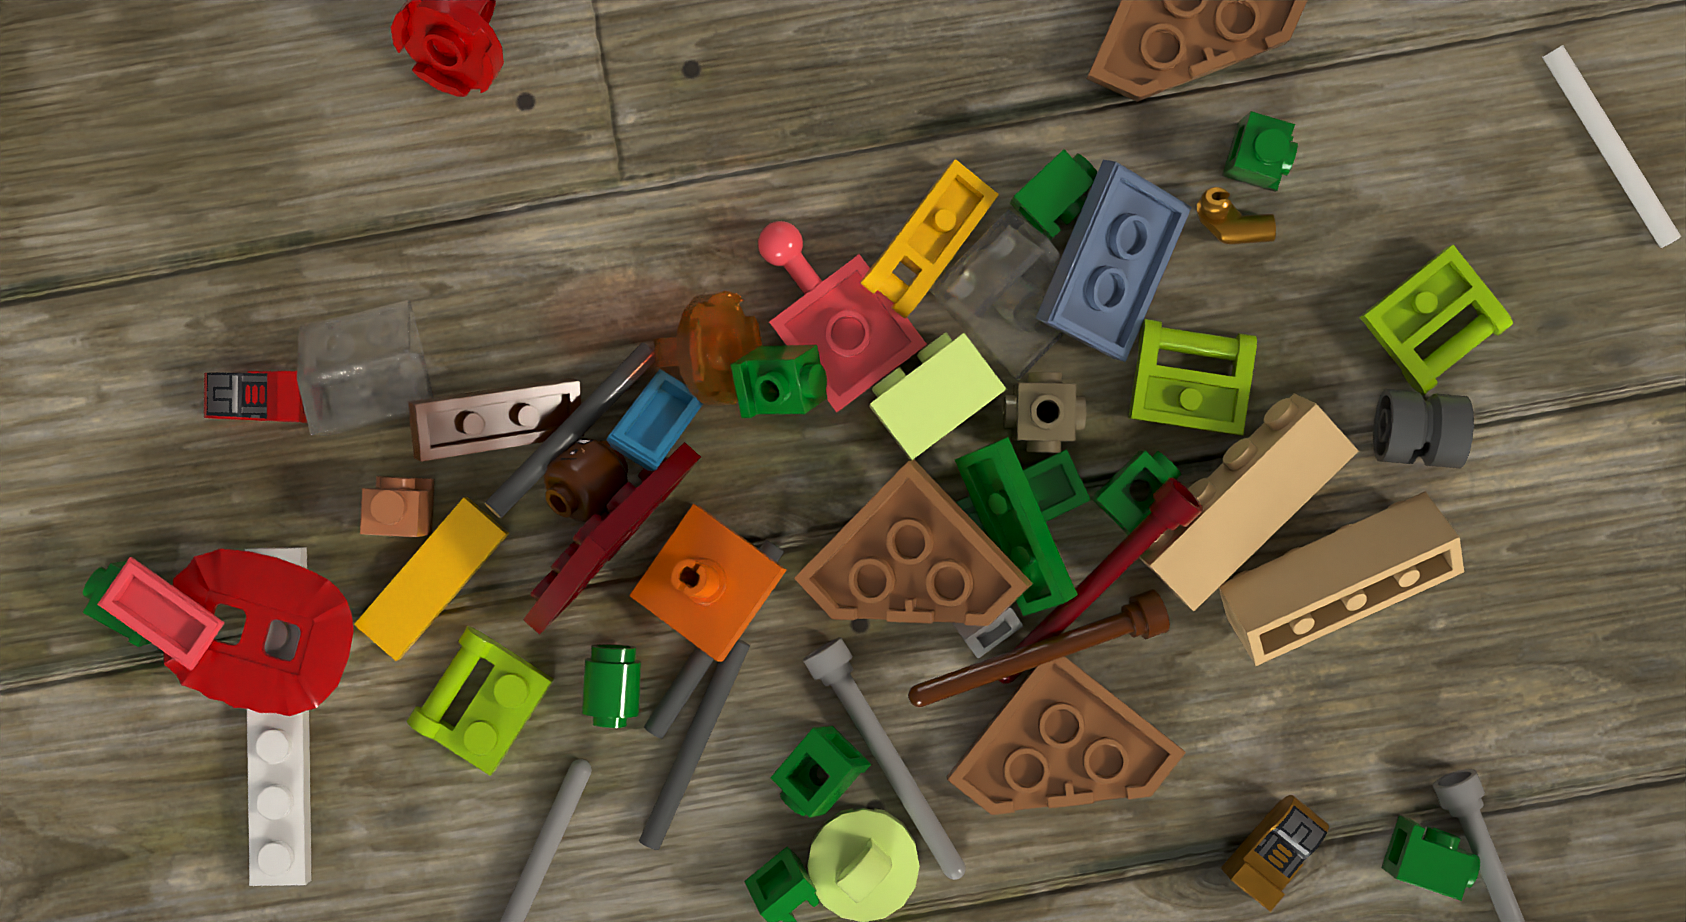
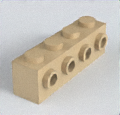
(1250, 498)
(1342, 578)

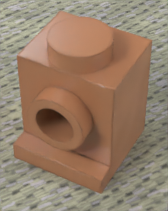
(398, 507)

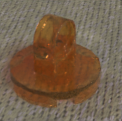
(708, 340)

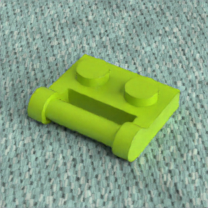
(1425, 305)
(1191, 396)
(496, 710)

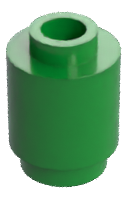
(611, 685)

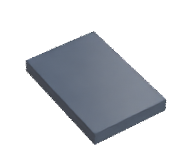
(1113, 261)

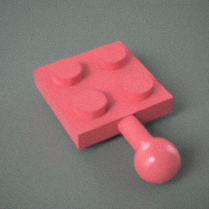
(854, 329)

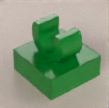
(781, 887)

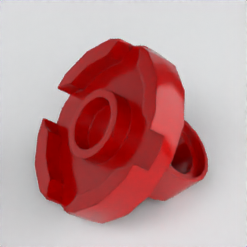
(450, 43)

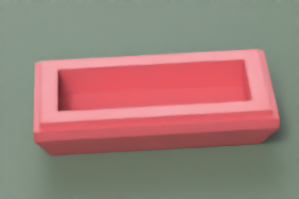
(161, 613)

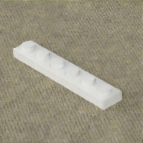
(279, 772)

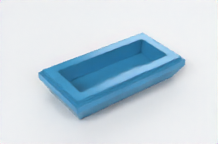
(655, 421)

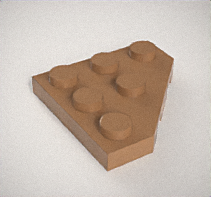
(1176, 41)
(913, 561)
(1063, 746)

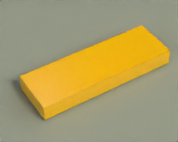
(431, 578)

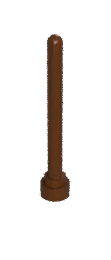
(1142, 616)

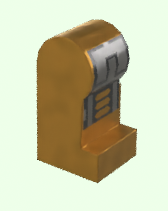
(1276, 851)

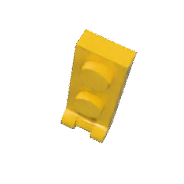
(931, 237)

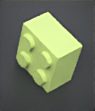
(935, 395)

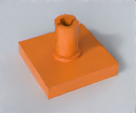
(707, 583)

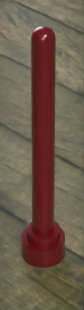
(1172, 507)

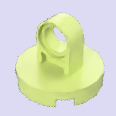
(863, 864)

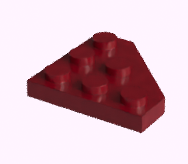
(605, 535)

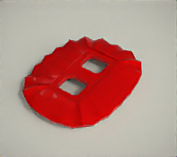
(267, 592)

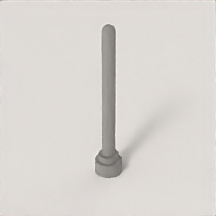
(833, 668)
(1462, 796)
(547, 841)

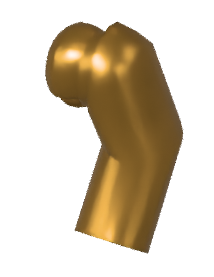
(1228, 224)

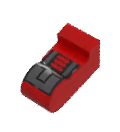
(253, 396)

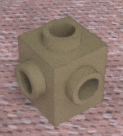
(1022, 417)

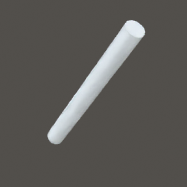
(1611, 147)

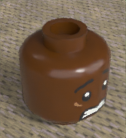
(584, 479)

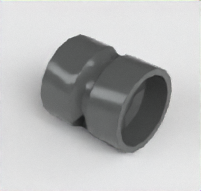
(1429, 429)

